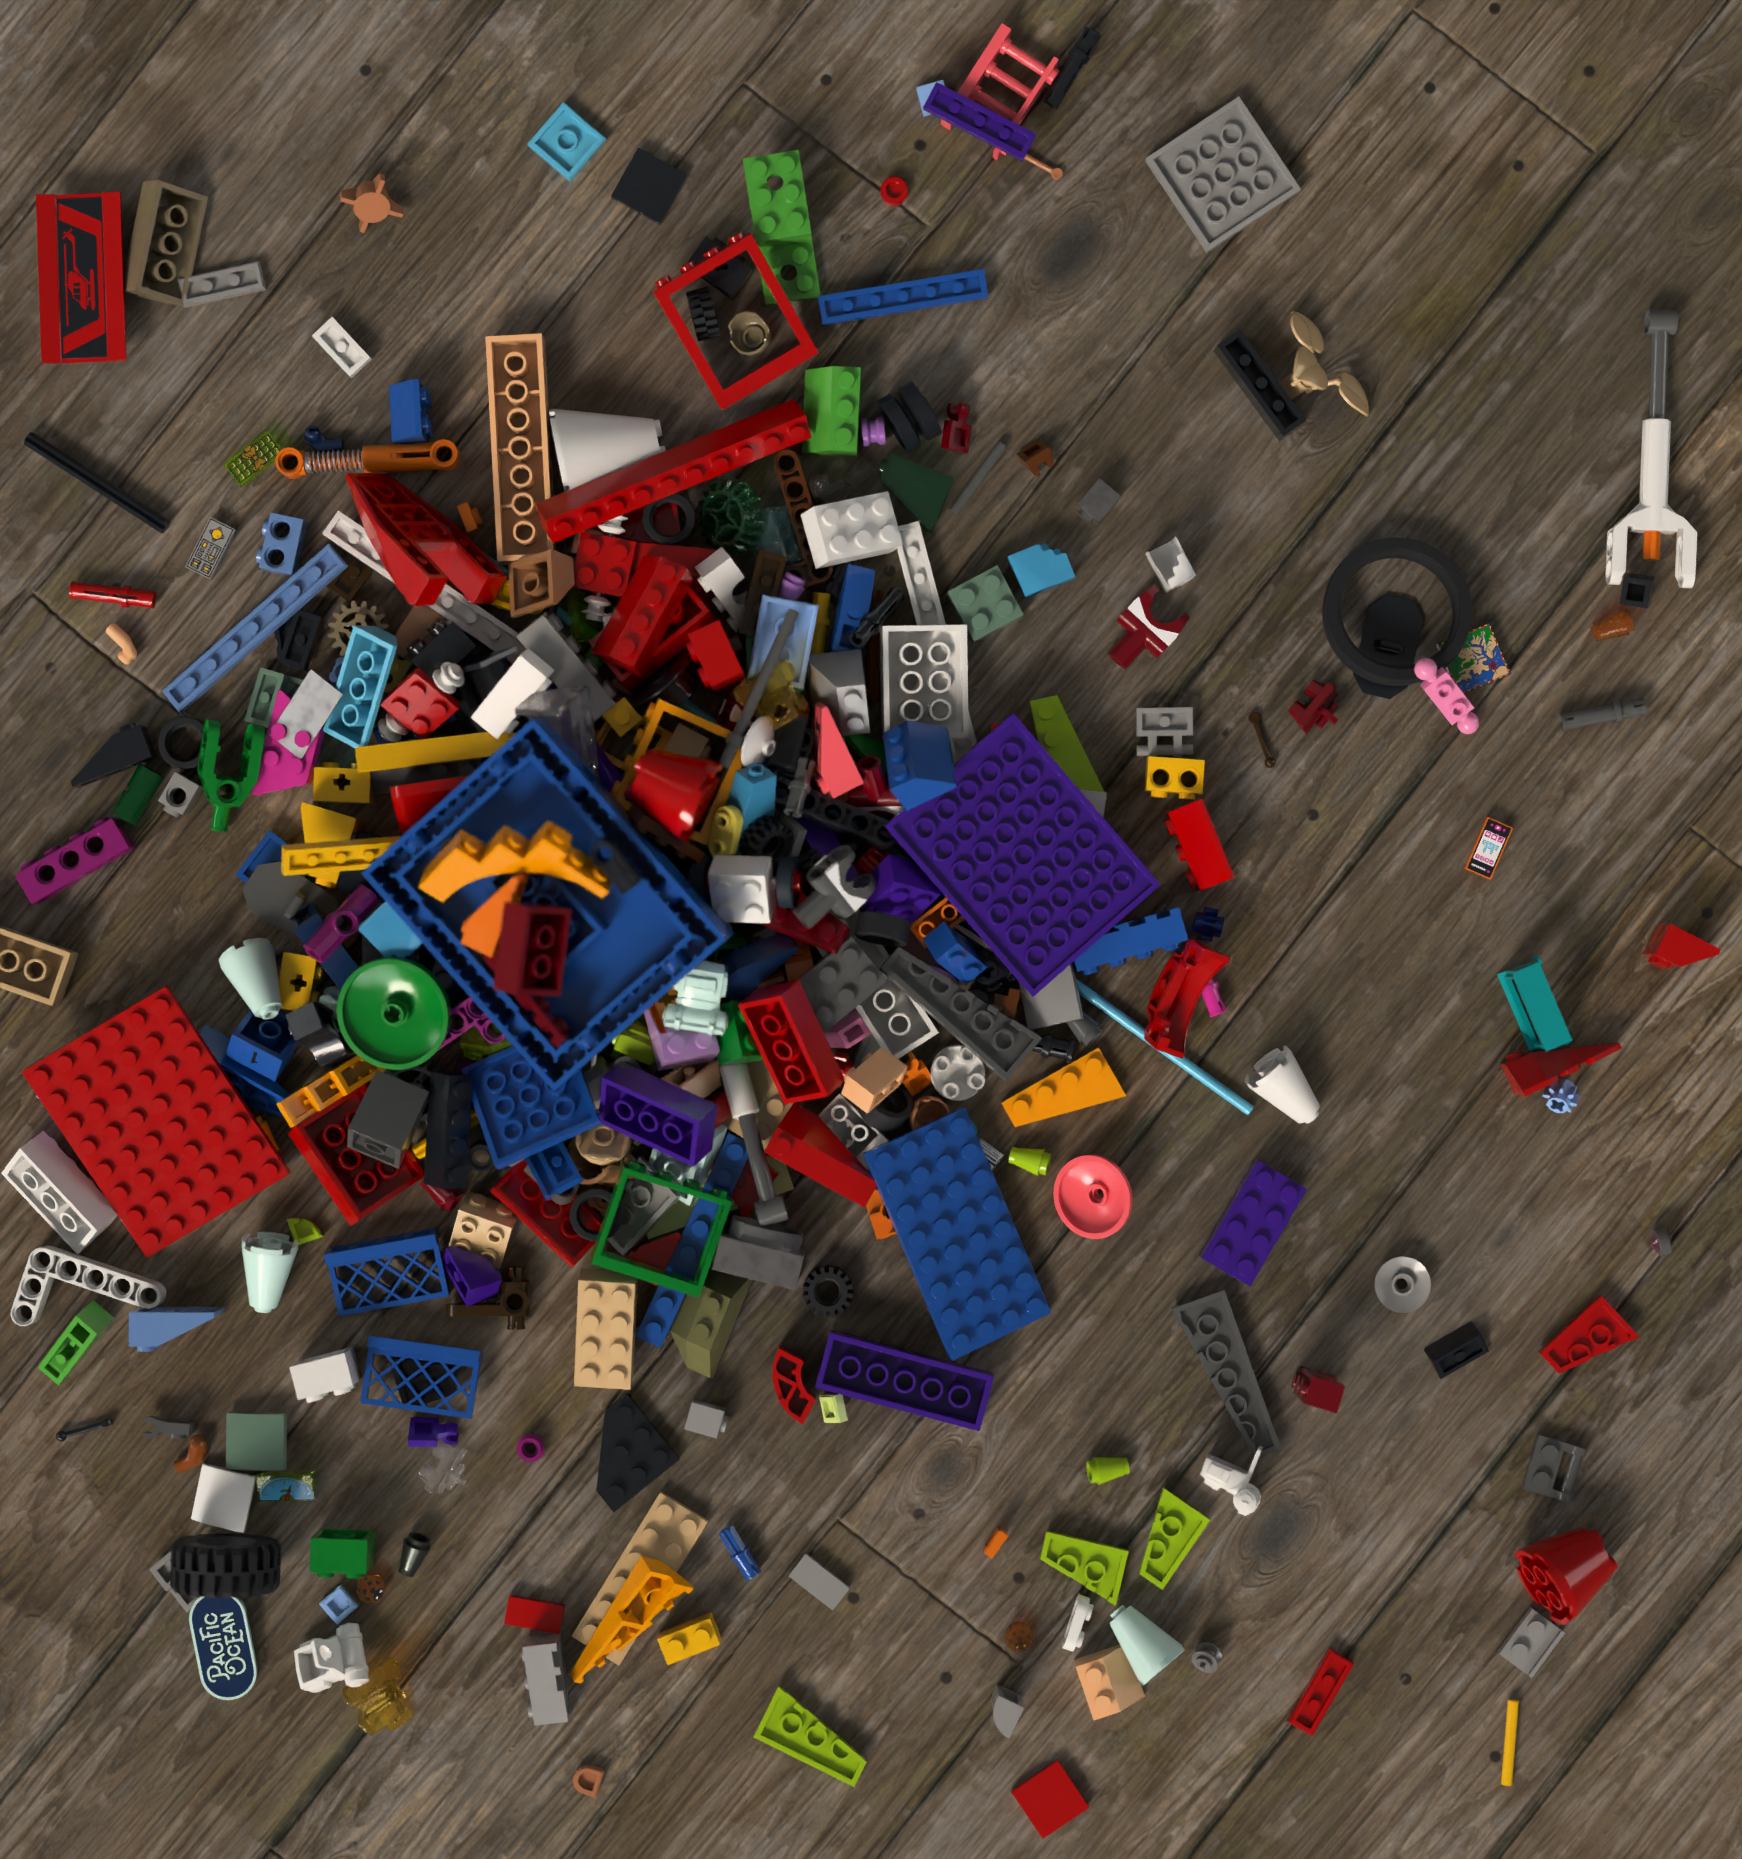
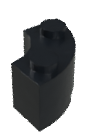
(320, 1033)

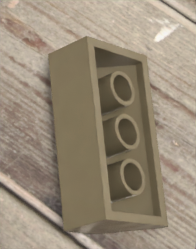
(164, 242)

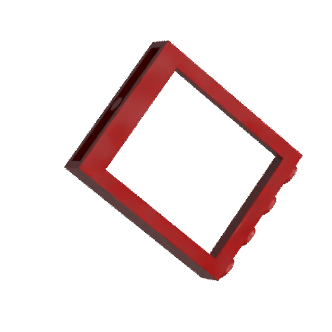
(690, 272)

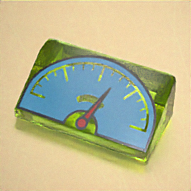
(286, 1486)

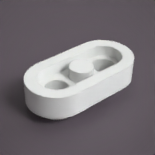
(1073, 1635)

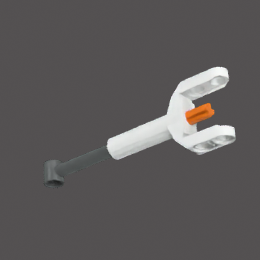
(1653, 513)
(744, 1107)

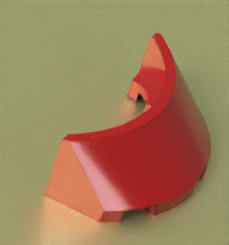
(1178, 993)

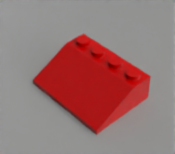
(351, 1178)

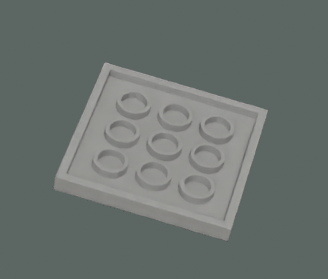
(1222, 174)

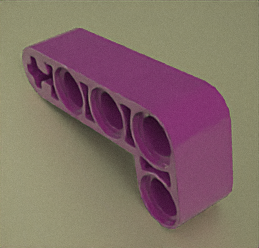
(472, 1016)

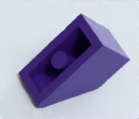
(472, 1275)

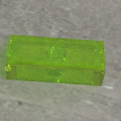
(581, 628)

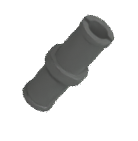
(799, 787)

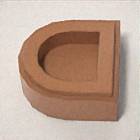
(588, 1779)

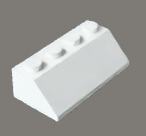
(59, 1191)

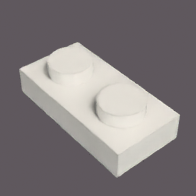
(341, 347)

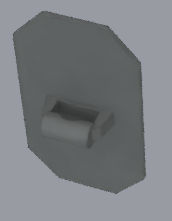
(281, 896)

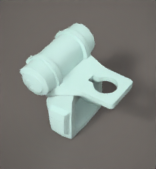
(699, 1001)

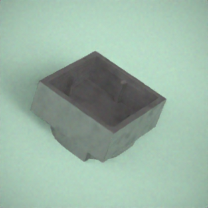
(760, 1253)

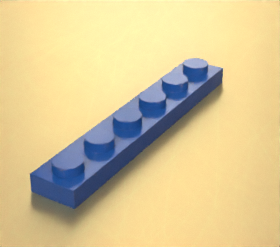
(903, 297)

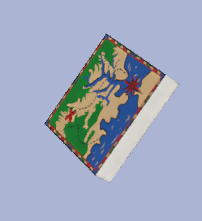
(1478, 660)

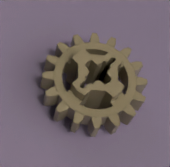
(360, 618)

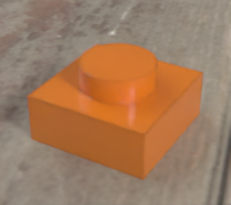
(470, 518)

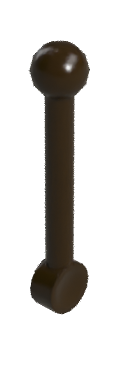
(1254, 718)

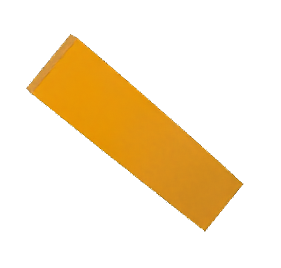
(326, 1089)

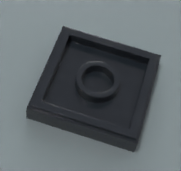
(649, 186)

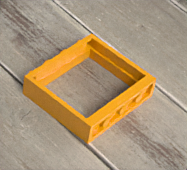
(642, 741)

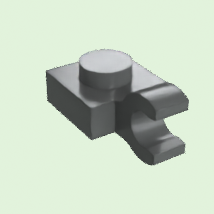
(174, 1427)

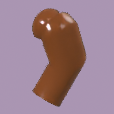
(195, 1455)

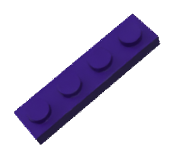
(979, 121)

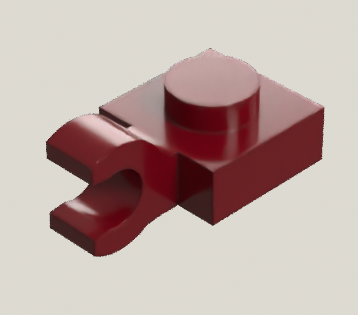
(956, 431)

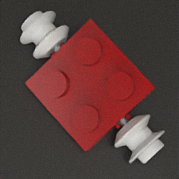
(603, 566)
(421, 702)

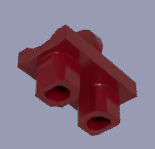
(1320, 709)

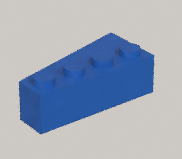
(1134, 938)

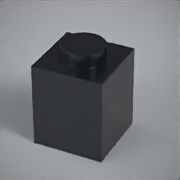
(1637, 590)

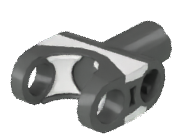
(833, 890)

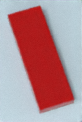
(1320, 1691)

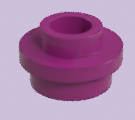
(530, 1456)

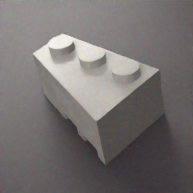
(546, 1678)

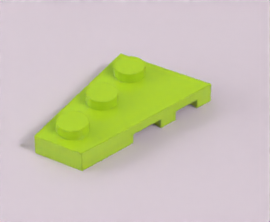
(1170, 1538)

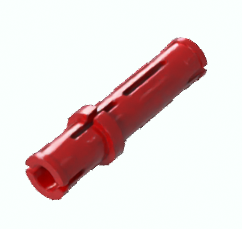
(144, 598)

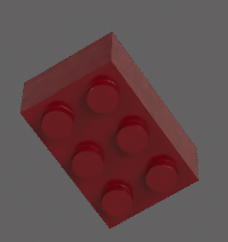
(532, 949)

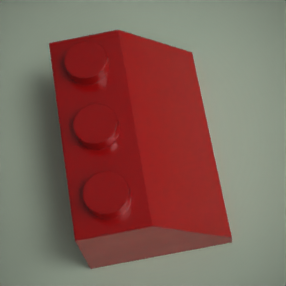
(1198, 845)

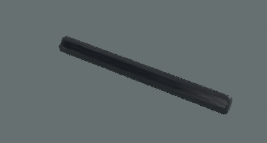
(96, 482)

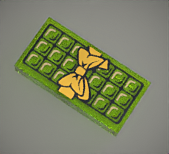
(253, 459)

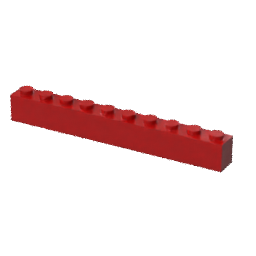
(673, 470)

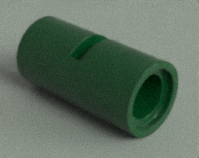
(141, 790)

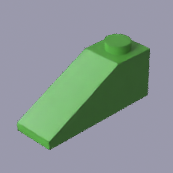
(75, 1342)

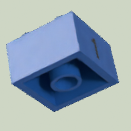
(263, 1044)

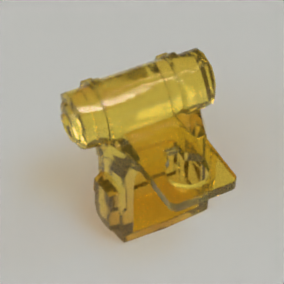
(777, 695)
(379, 1699)

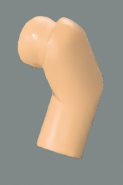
(124, 641)

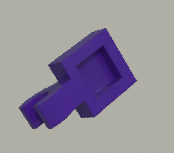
(427, 1432)

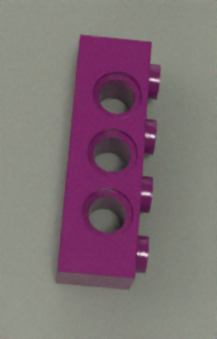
(32, 873)

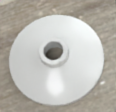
(758, 742)

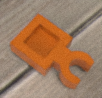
(916, 1076)

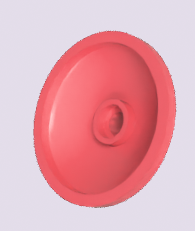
(1079, 1198)

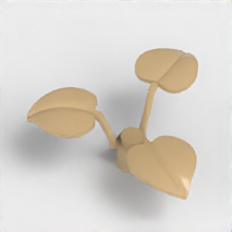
(1308, 374)

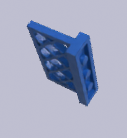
(382, 1248)
(427, 1352)

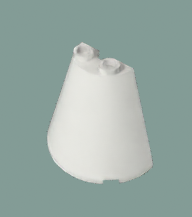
(600, 443)

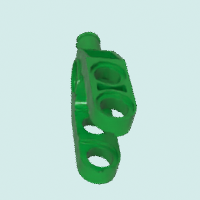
(240, 785)

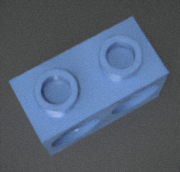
(290, 545)

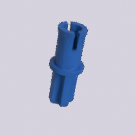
(739, 1552)

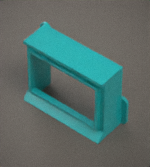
(1538, 1003)

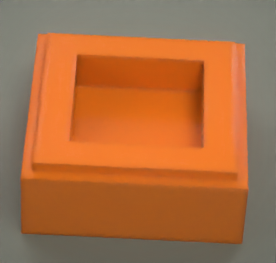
(995, 1541)

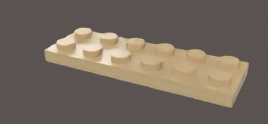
(664, 1535)

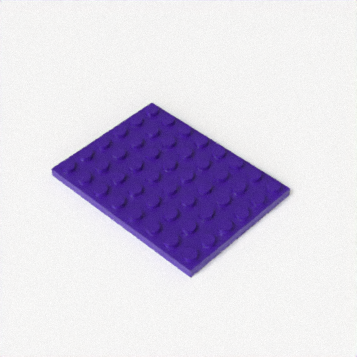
(1024, 856)

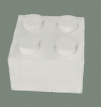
(325, 1373)

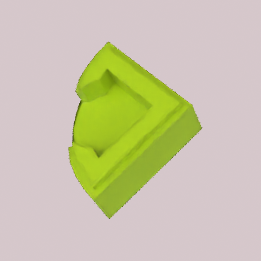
(304, 1230)

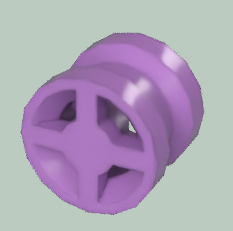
(873, 431)

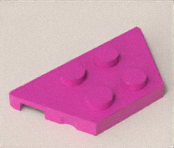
(279, 766)

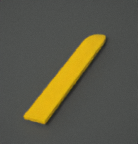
(428, 751)

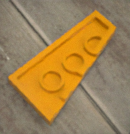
(1070, 1088)

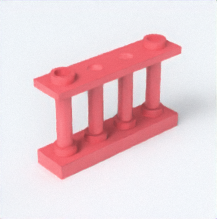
(988, 68)

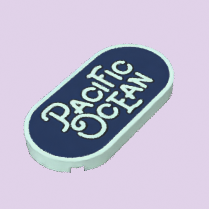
(223, 1646)

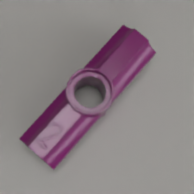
(329, 935)

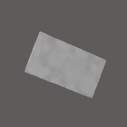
(308, 710)

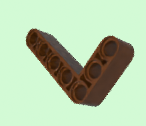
(794, 506)

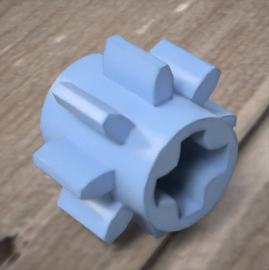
(1561, 1096)

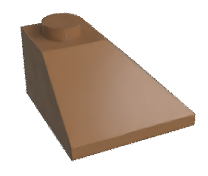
(539, 581)

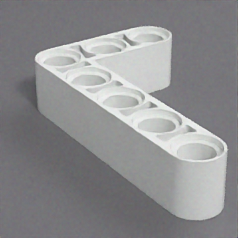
(82, 1278)

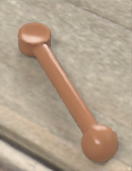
(1055, 173)

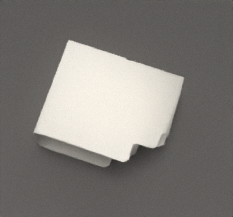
(1171, 565)

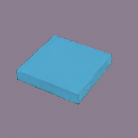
(566, 142)

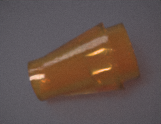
(1613, 626)

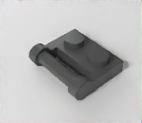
(1545, 1464)

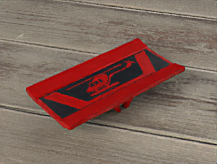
(81, 278)

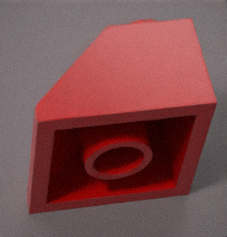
(1676, 948)

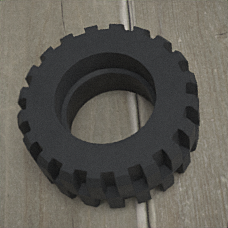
(225, 1565)

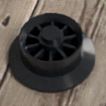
(670, 683)

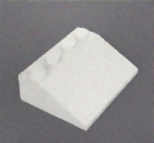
(924, 677)

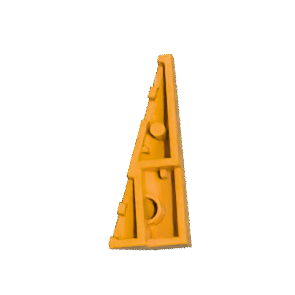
(643, 1595)

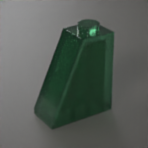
(916, 488)

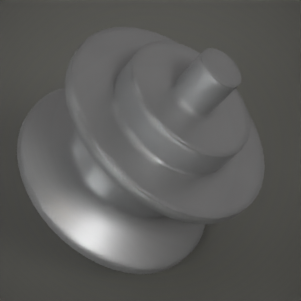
(1206, 1657)

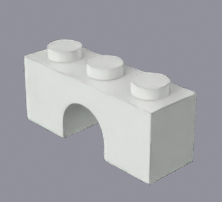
(721, 576)

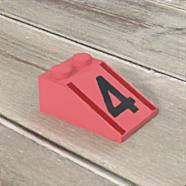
(833, 761)

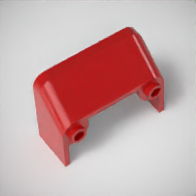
(418, 799)

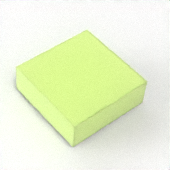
(833, 1408)

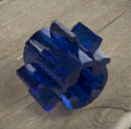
(1208, 924)

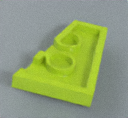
(1086, 1561)

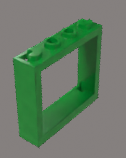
(647, 1272)

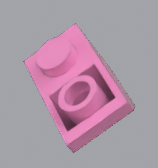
(847, 1031)

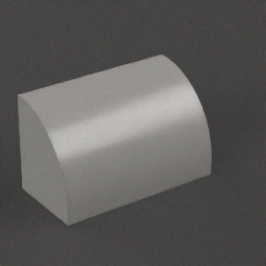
(1006, 1708)

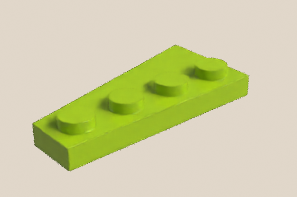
(1061, 742)
(804, 1736)

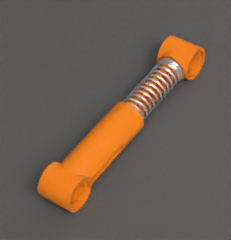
(371, 459)

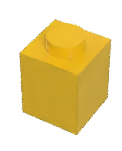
(623, 718)

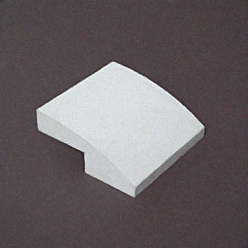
(223, 1498)

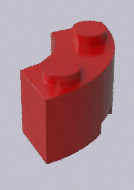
(789, 1384)

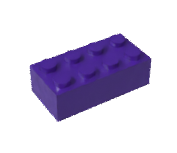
(657, 1113)
(1252, 1222)

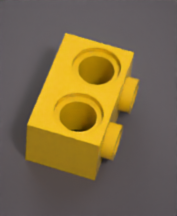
(1174, 769)

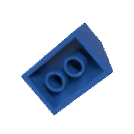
(919, 762)

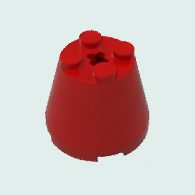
(673, 790)
(1565, 1571)

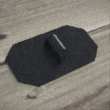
(1390, 638)

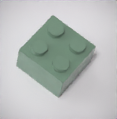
(985, 604)

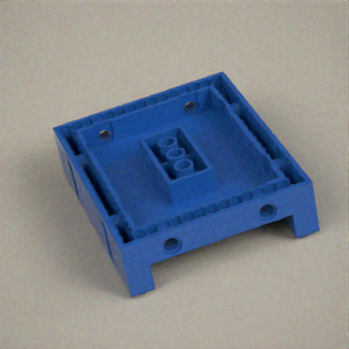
(619, 946)

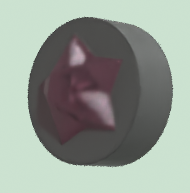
(1661, 1241)

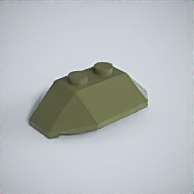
(707, 1321)

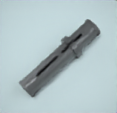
(1613, 712)

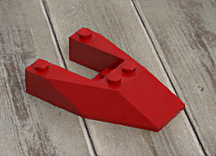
(421, 543)

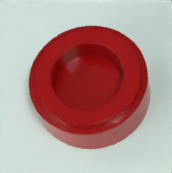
(894, 191)

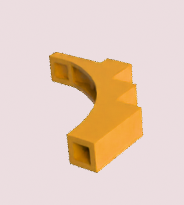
(508, 852)

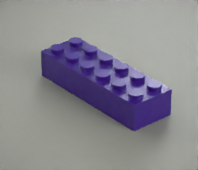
(904, 1380)

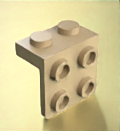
(483, 1227)

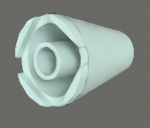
(254, 975)
(267, 1267)
(1144, 1643)

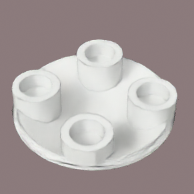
(957, 1073)

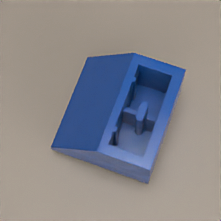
(409, 412)

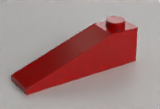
(1538, 1069)

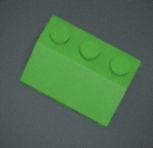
(832, 410)

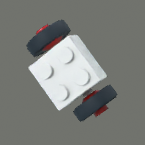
(745, 885)

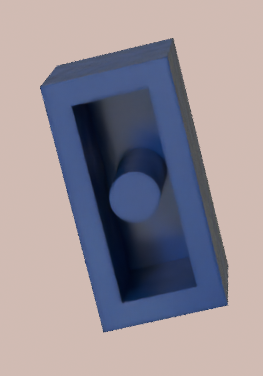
(954, 953)

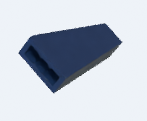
(341, 961)

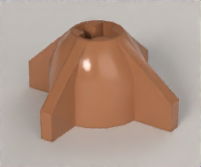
(371, 202)

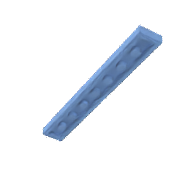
(255, 628)

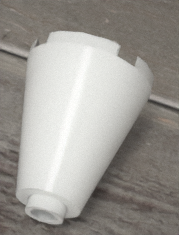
(1284, 1085)

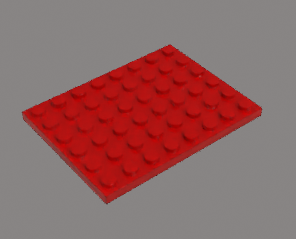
(156, 1121)

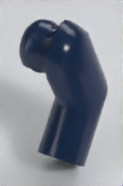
(320, 443)

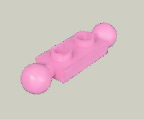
(1446, 696)

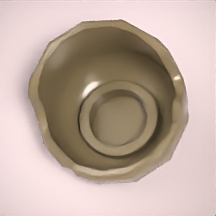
(749, 333)

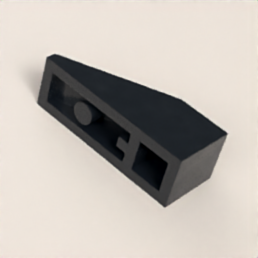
(118, 754)

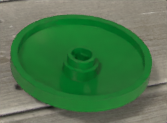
(393, 1013)

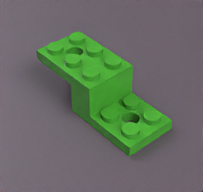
(782, 223)

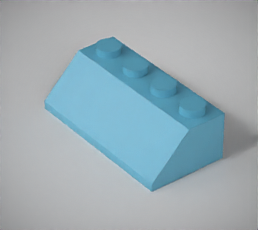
(362, 684)

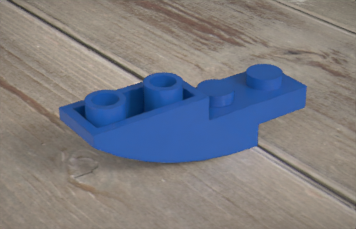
(851, 606)

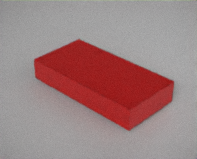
(534, 1614)

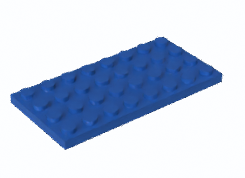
(957, 1233)

